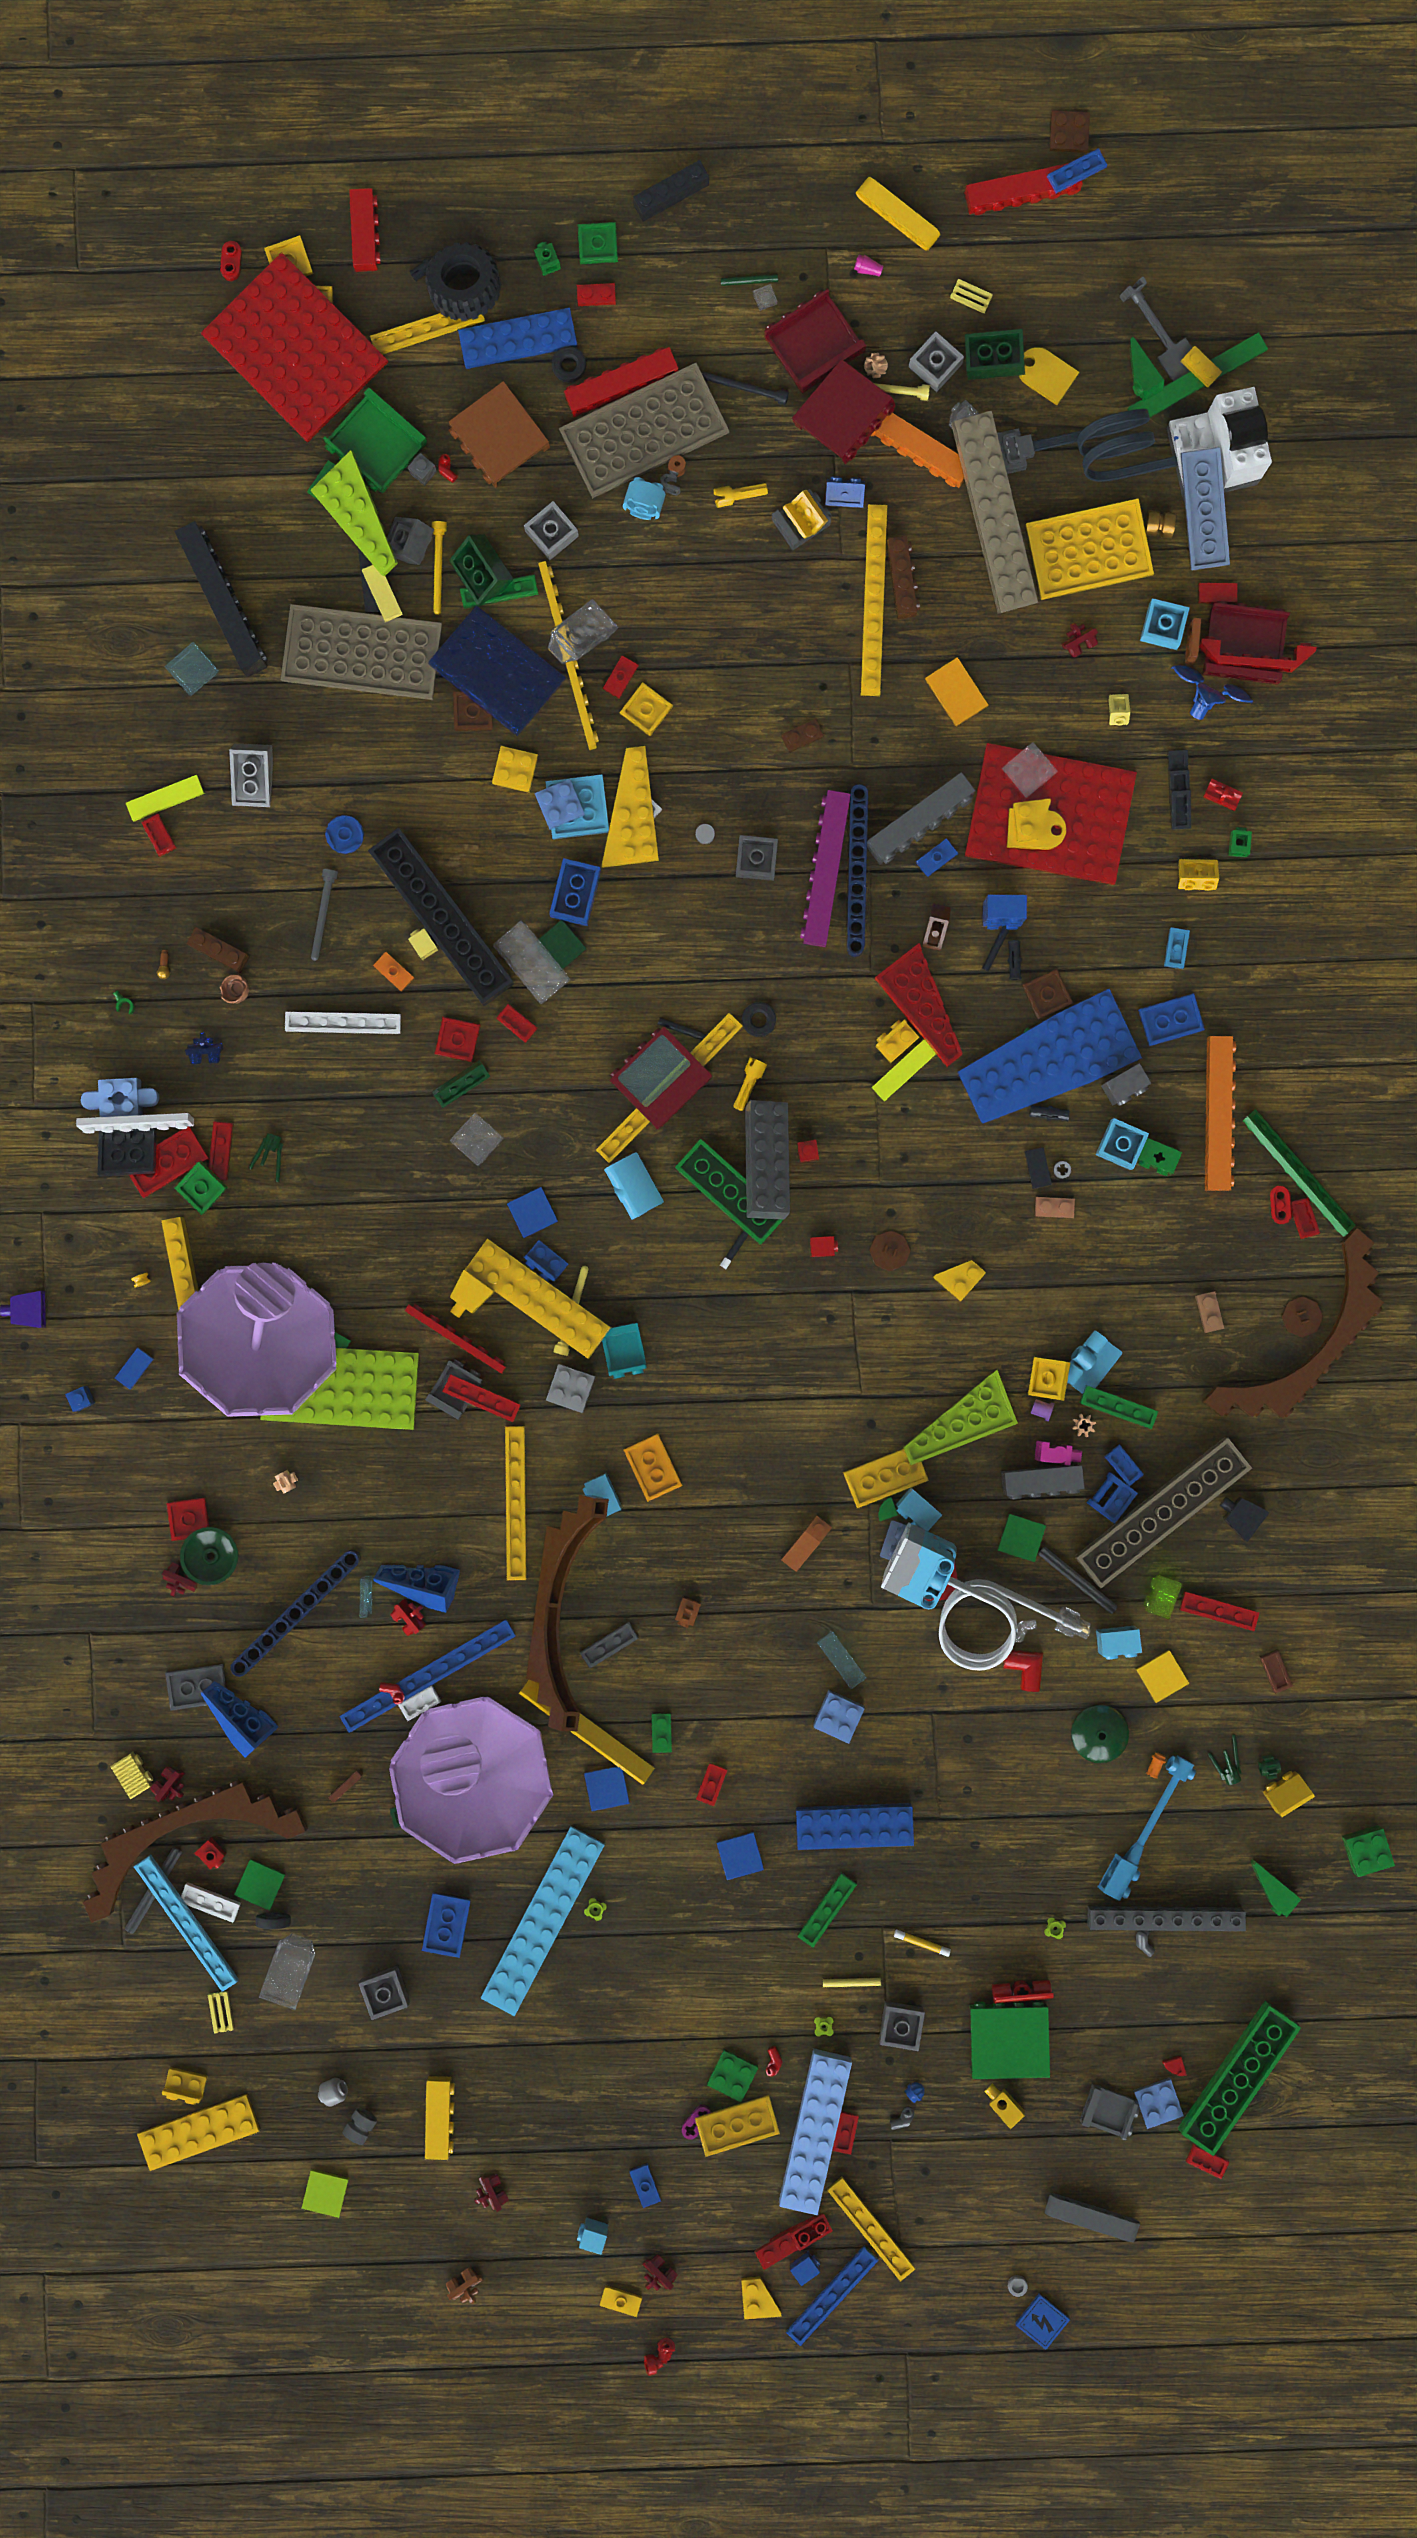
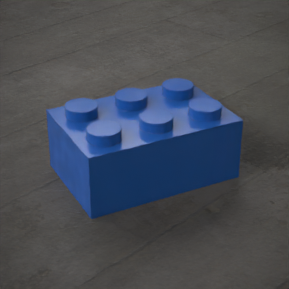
(575, 892)
(1004, 911)

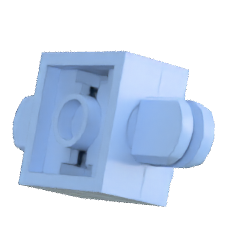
(120, 1097)

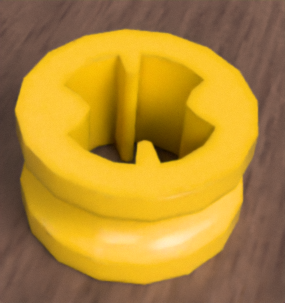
(141, 1280)

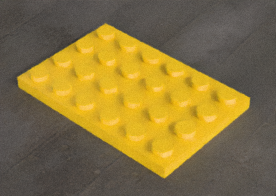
(1089, 549)

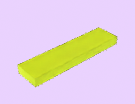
(165, 798)
(903, 1070)

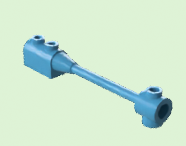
(1124, 1869)

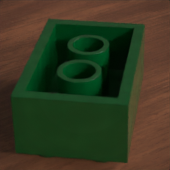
(995, 354)

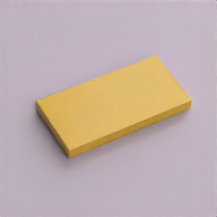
(883, 1478)
(737, 2125)

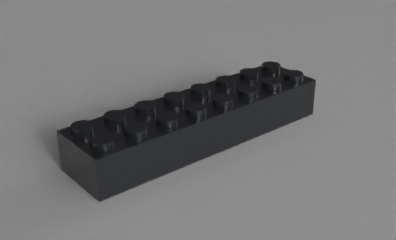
(219, 595)

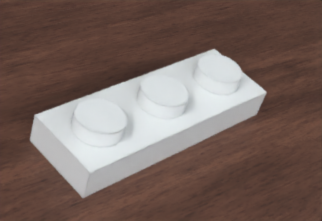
(210, 1902)

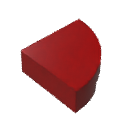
(1175, 2066)

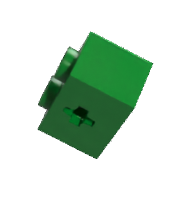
(1168, 1155)

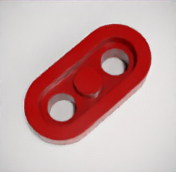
(231, 260)
(1279, 1205)

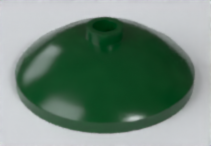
(195, 1556)
(1090, 1724)

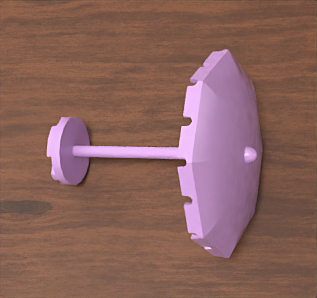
(256, 1340)
(470, 1780)

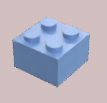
(838, 1716)

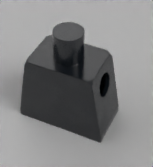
(1243, 1516)

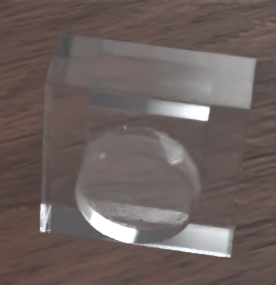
(765, 297)

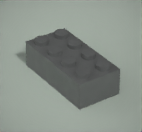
(1042, 1480)

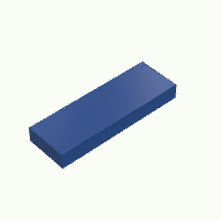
(1077, 170)

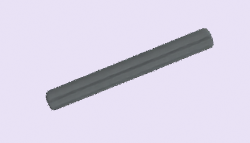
(1078, 1580)
(148, 1898)

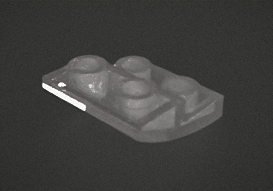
(1029, 769)

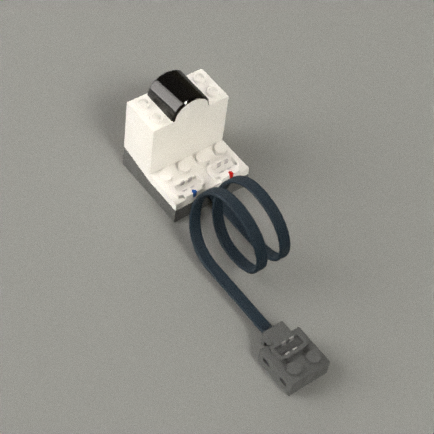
(1232, 423)

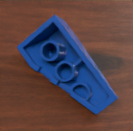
(426, 1586)
(238, 1719)

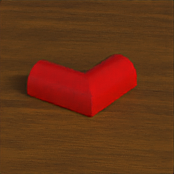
(1031, 1668)

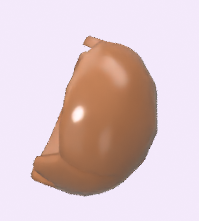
(234, 989)

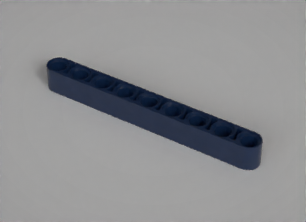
(859, 861)
(287, 1617)

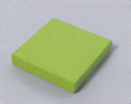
(325, 2193)

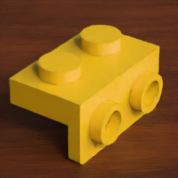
(805, 514)

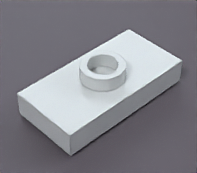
(419, 1703)

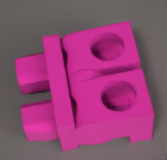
(1056, 1454)

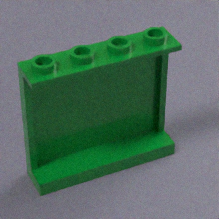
(379, 439)
(1010, 2040)

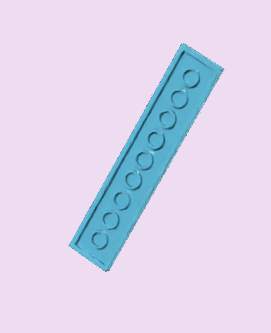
(542, 1921)

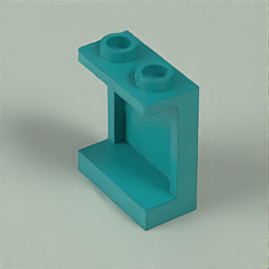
(624, 1351)

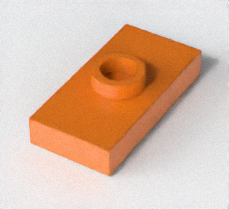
(393, 971)

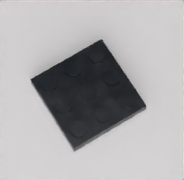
(127, 1152)

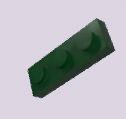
(460, 1084)

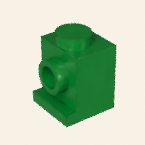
(547, 264)
(1243, 835)

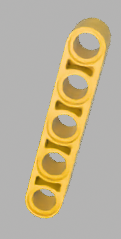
(898, 213)

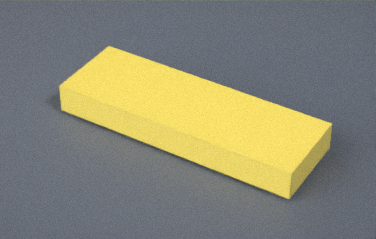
(382, 593)

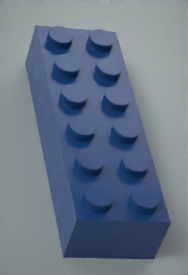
(854, 1826)

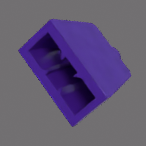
(26, 1309)

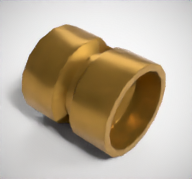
(1160, 524)

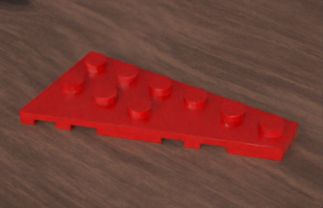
(917, 996)

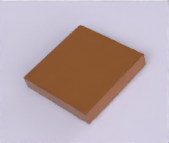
(1192, 641)

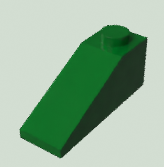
(1145, 376)
(1277, 1894)

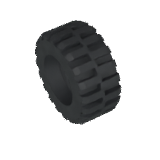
(457, 261)

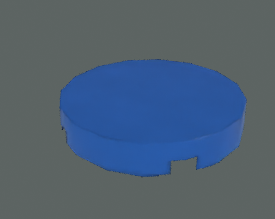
(344, 834)

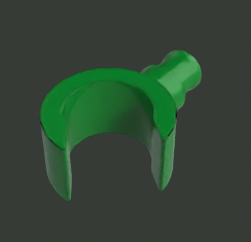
(120, 1000)

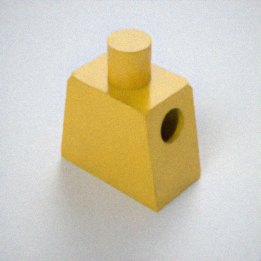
(469, 1294)
(1009, 2113)

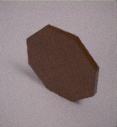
(889, 1250)
(1302, 1316)

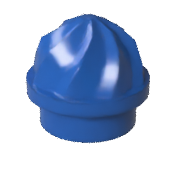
(915, 2091)

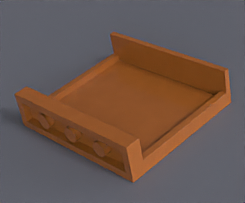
(497, 434)

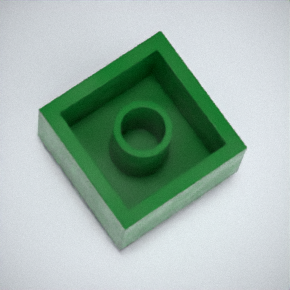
(1368, 1851)

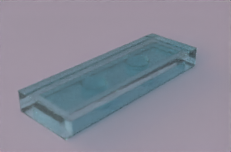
(841, 1660)

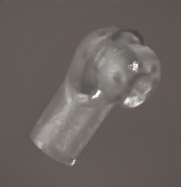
(1022, 1628)

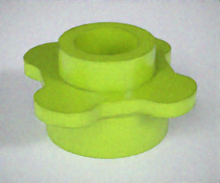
(595, 1904)
(1058, 1933)
(823, 2021)

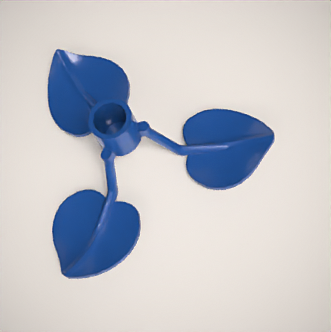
(1208, 696)

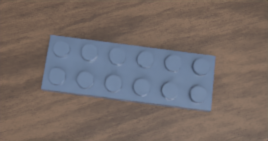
(1205, 508)

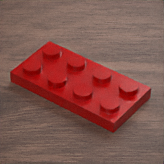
(173, 1159)

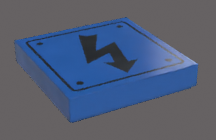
(1042, 2321)

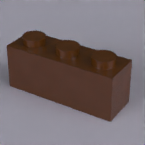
(217, 950)

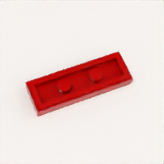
(220, 1149)

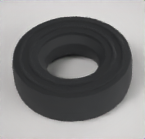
(568, 376)
(750, 1011)
(273, 1920)

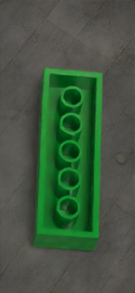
(724, 1188)

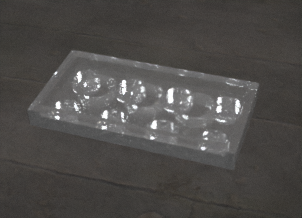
(531, 962)

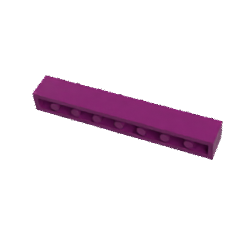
(826, 868)

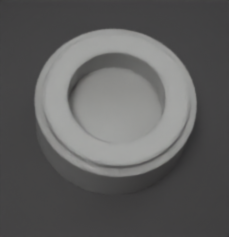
(705, 833)
(1017, 2285)

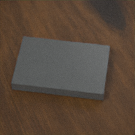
(187, 1684)

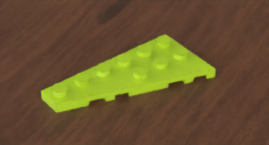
(351, 505)
(971, 1418)

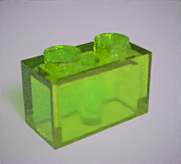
(1162, 1596)

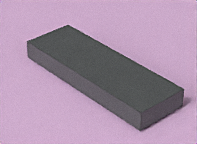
(609, 1645)

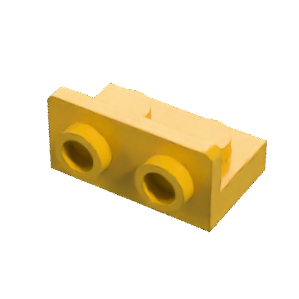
(1198, 874)
(896, 1041)
(184, 2086)

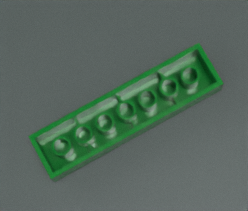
(1239, 2078)

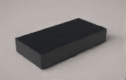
(1038, 1168)

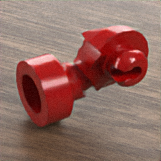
(665, 2350)

